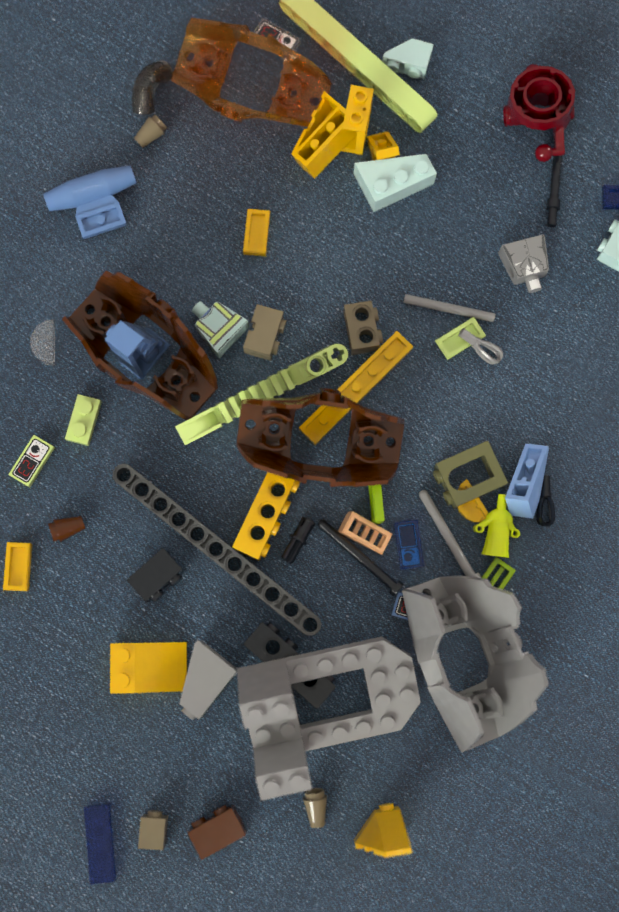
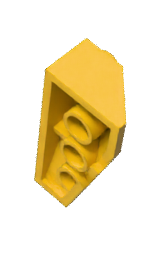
(384, 832)

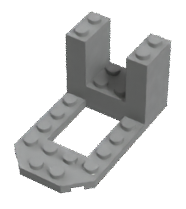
(273, 719)

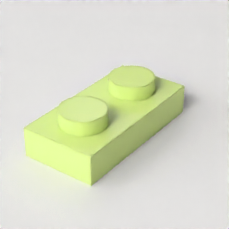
(83, 420)

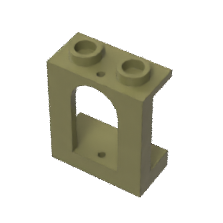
(459, 497)

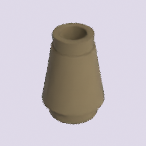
(150, 131)
(315, 804)

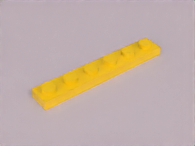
(357, 386)

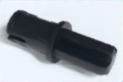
(298, 539)

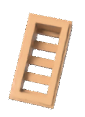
(344, 530)

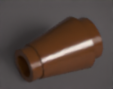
(65, 527)

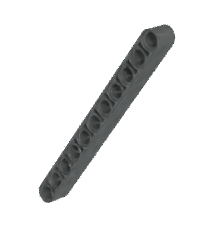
(209, 539)

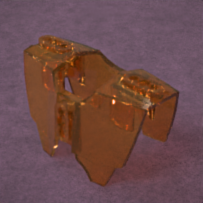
(216, 42)

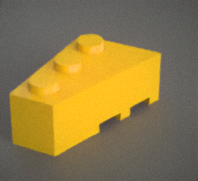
(323, 137)

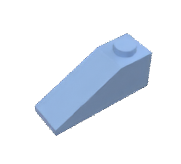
(527, 481)

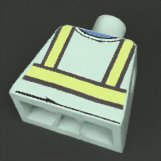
(219, 326)

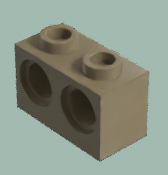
(356, 328)

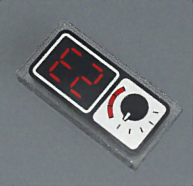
(278, 33)

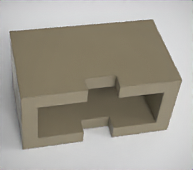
(263, 339)

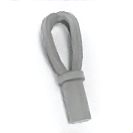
(476, 342)

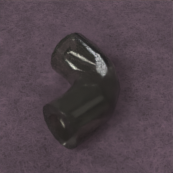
(146, 85)

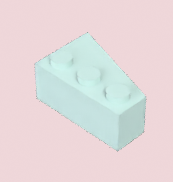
(393, 178)

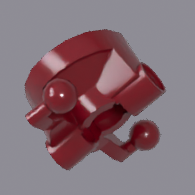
(542, 87)

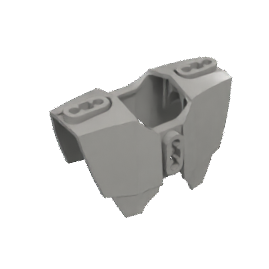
(513, 677)

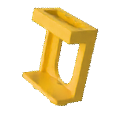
(358, 117)

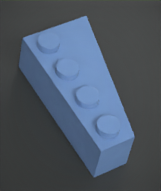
(135, 346)

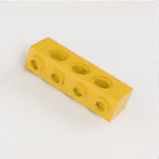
(244, 542)

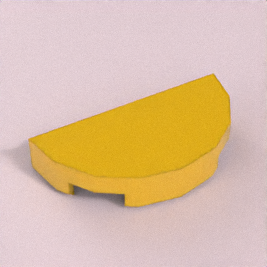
(474, 509)

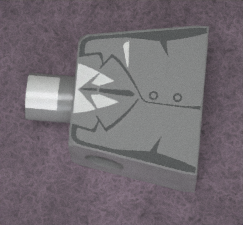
(526, 261)

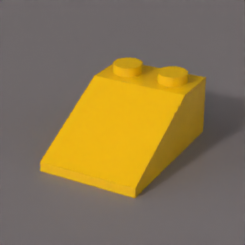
(147, 667)

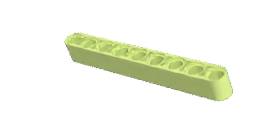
(361, 62)

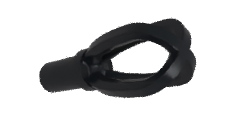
(545, 494)

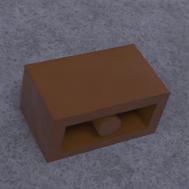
(217, 831)

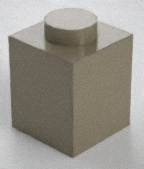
(153, 830)

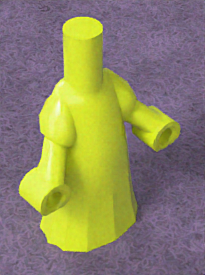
(499, 529)

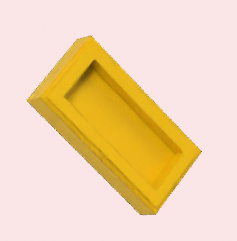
(256, 232)
(17, 566)

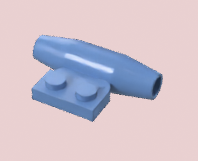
(94, 199)

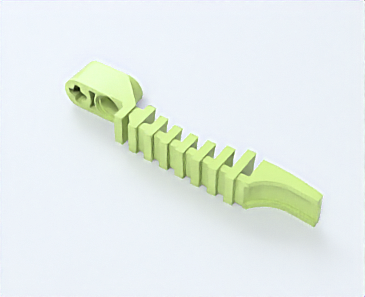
(273, 386)

